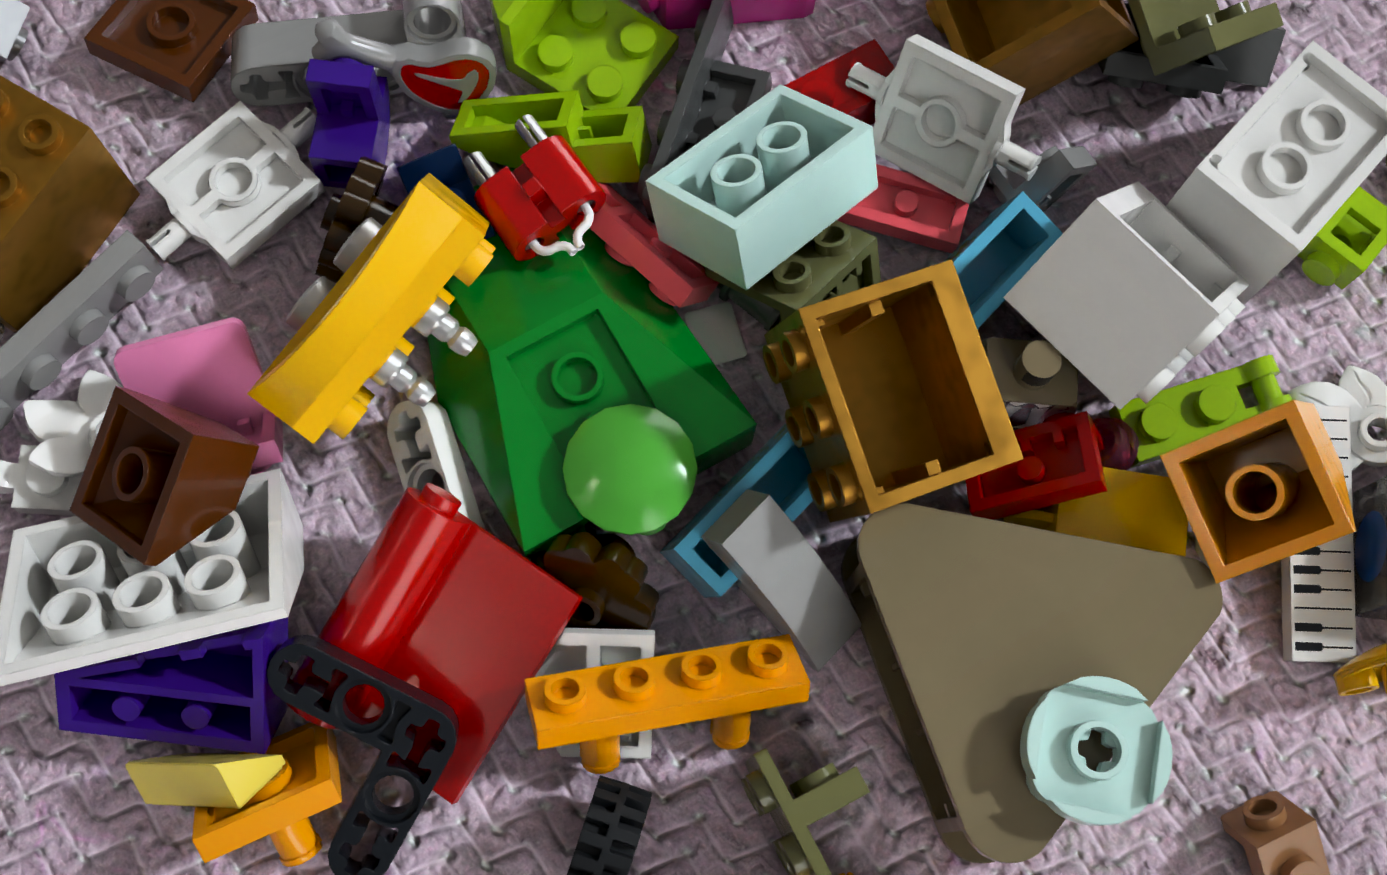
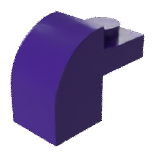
(349, 120)

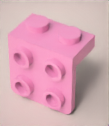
(210, 375)

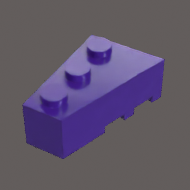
(184, 694)

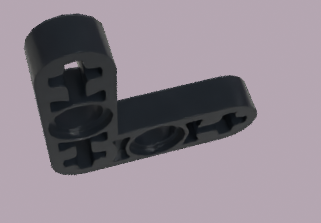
(386, 731)

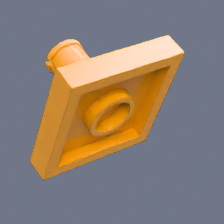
(282, 807)

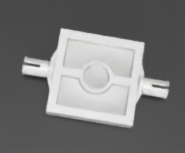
(944, 118)
(235, 184)

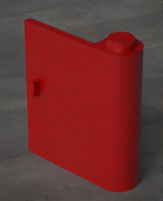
(450, 617)

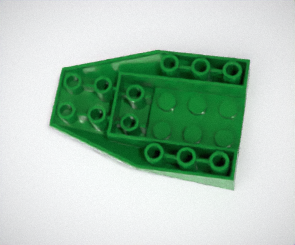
(552, 352)

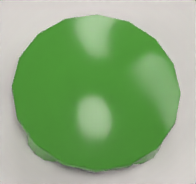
(630, 469)

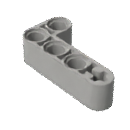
(274, 57)

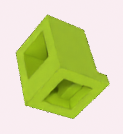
(1347, 241)

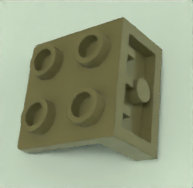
(1192, 29)
(824, 268)

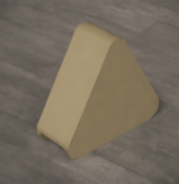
(987, 618)

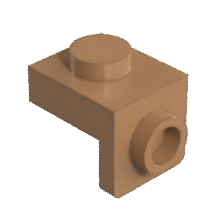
(1277, 836)

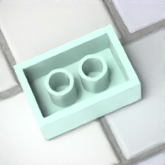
(763, 185)

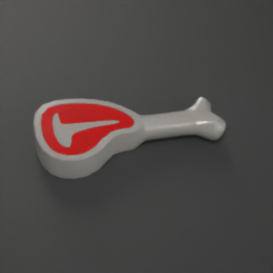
(432, 74)

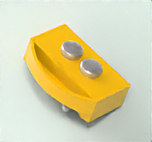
(359, 323)

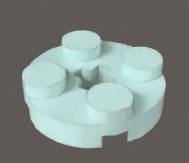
(1126, 725)

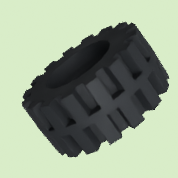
(610, 829)

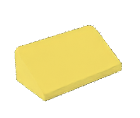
(203, 778)

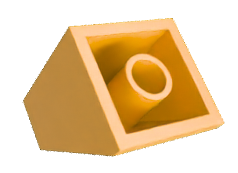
(1262, 489)

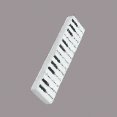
(1320, 580)

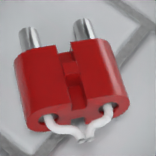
(538, 196)

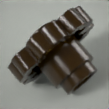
(350, 210)
(607, 578)

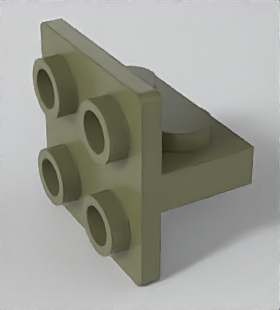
(814, 799)

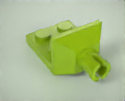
(583, 46)

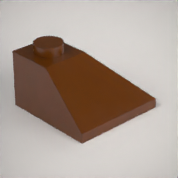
(160, 476)

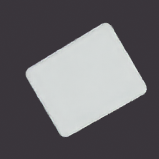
(717, 332)

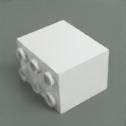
(1285, 167)
(1129, 294)

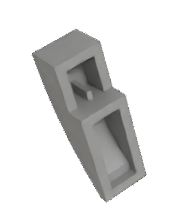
(783, 576)

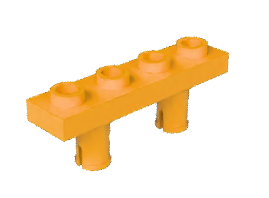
(665, 691)

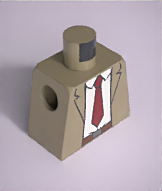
(1032, 379)

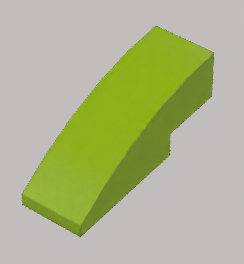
(608, 140)

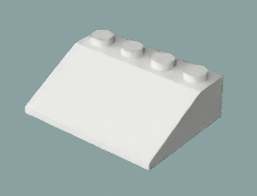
(87, 601)

